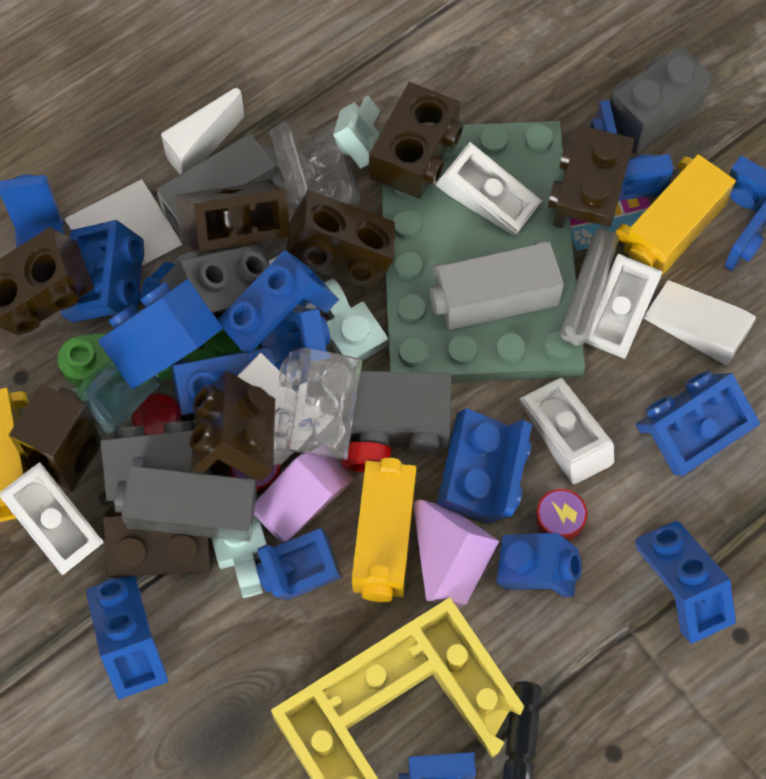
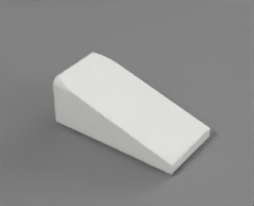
(203, 131)
(488, 190)
(623, 305)
(700, 321)
(569, 431)
(50, 518)

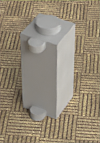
(497, 286)

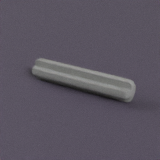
(589, 287)

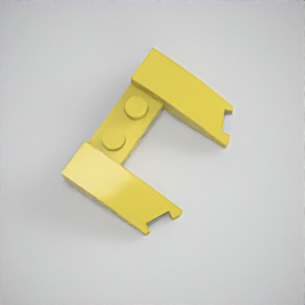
(431, 644)

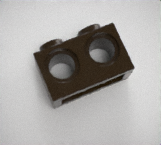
(408, 138)
(341, 240)
(41, 280)
(57, 434)

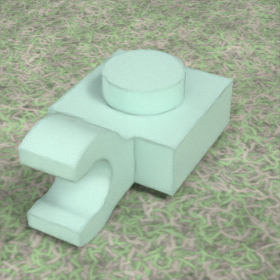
(356, 130)
(353, 329)
(242, 556)

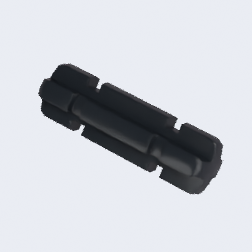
(523, 732)

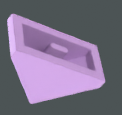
(301, 494)
(450, 552)

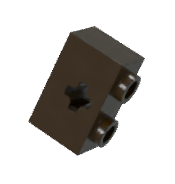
(233, 216)

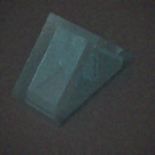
(111, 397)

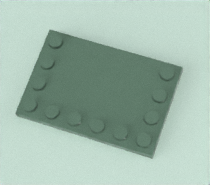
(448, 232)

